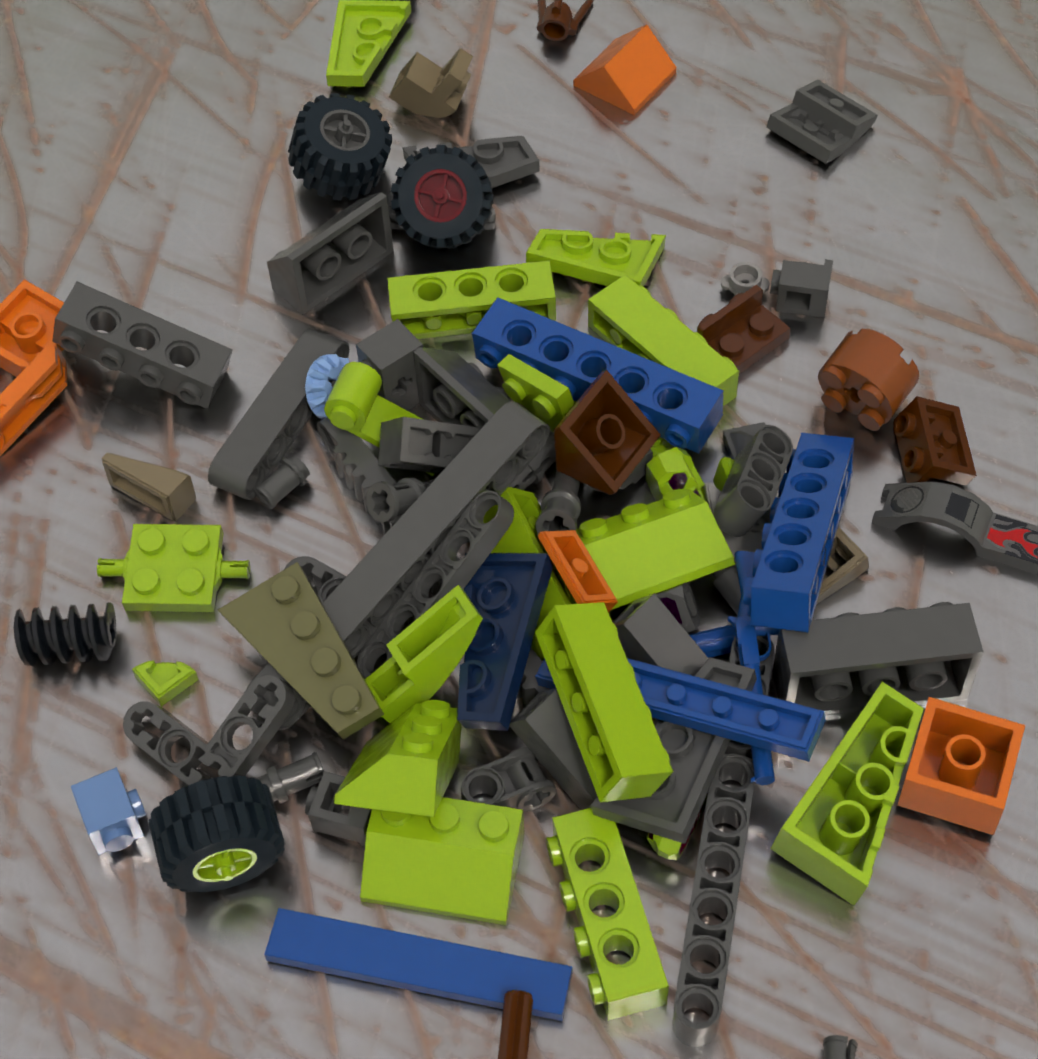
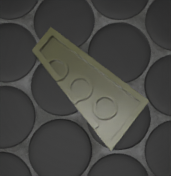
(299, 640)

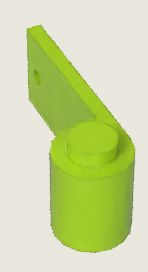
(358, 407)

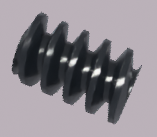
(65, 636)

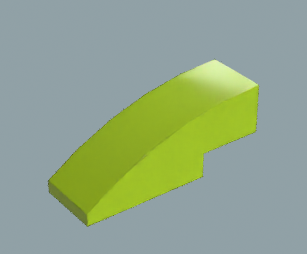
(425, 654)

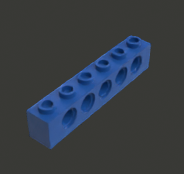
(579, 358)
(800, 533)

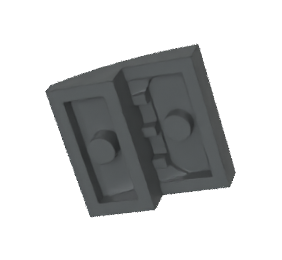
(822, 121)

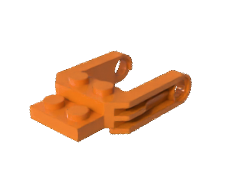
(30, 356)

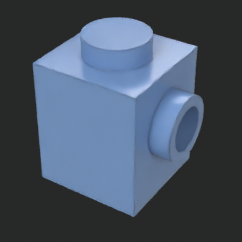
(109, 811)

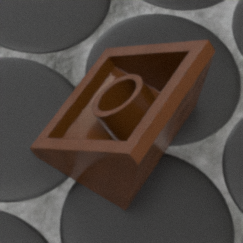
(603, 436)

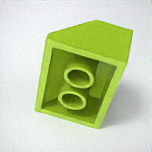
(656, 545)
(406, 762)
(446, 863)

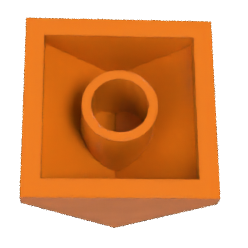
(628, 71)

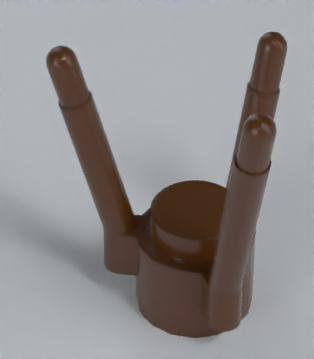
(556, 20)

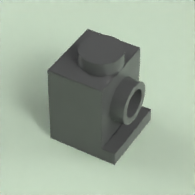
(802, 287)
(325, 814)

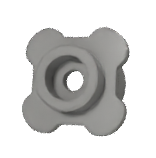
(743, 277)

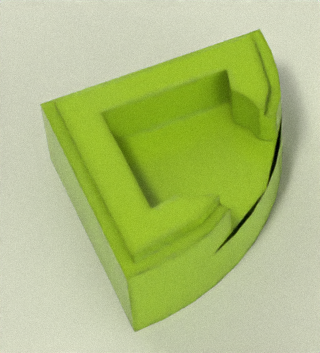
(165, 679)

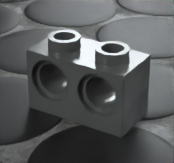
(421, 443)

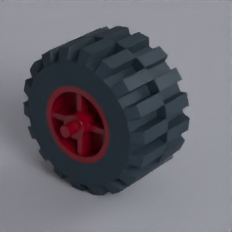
(442, 197)

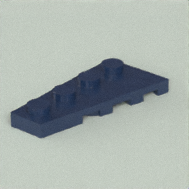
(509, 598)

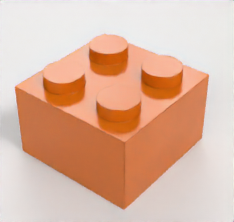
(961, 766)

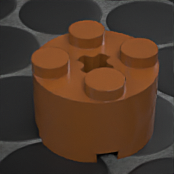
(867, 378)

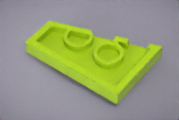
(596, 258)

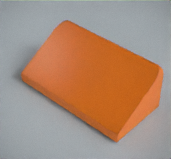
(577, 568)

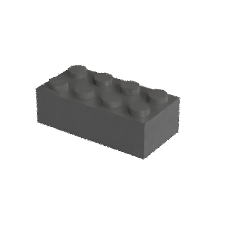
(848, 657)

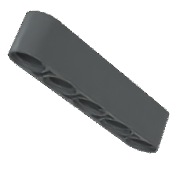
(272, 419)

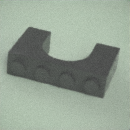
(648, 636)

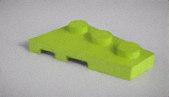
(362, 38)

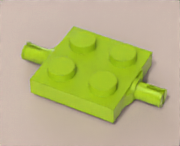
(173, 568)

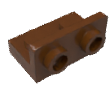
(744, 329)
(933, 442)

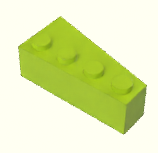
(847, 806)

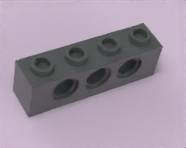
(131, 328)

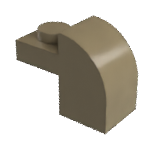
(432, 89)

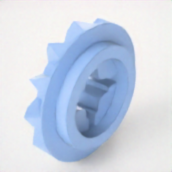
(317, 384)

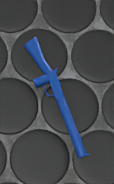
(749, 657)

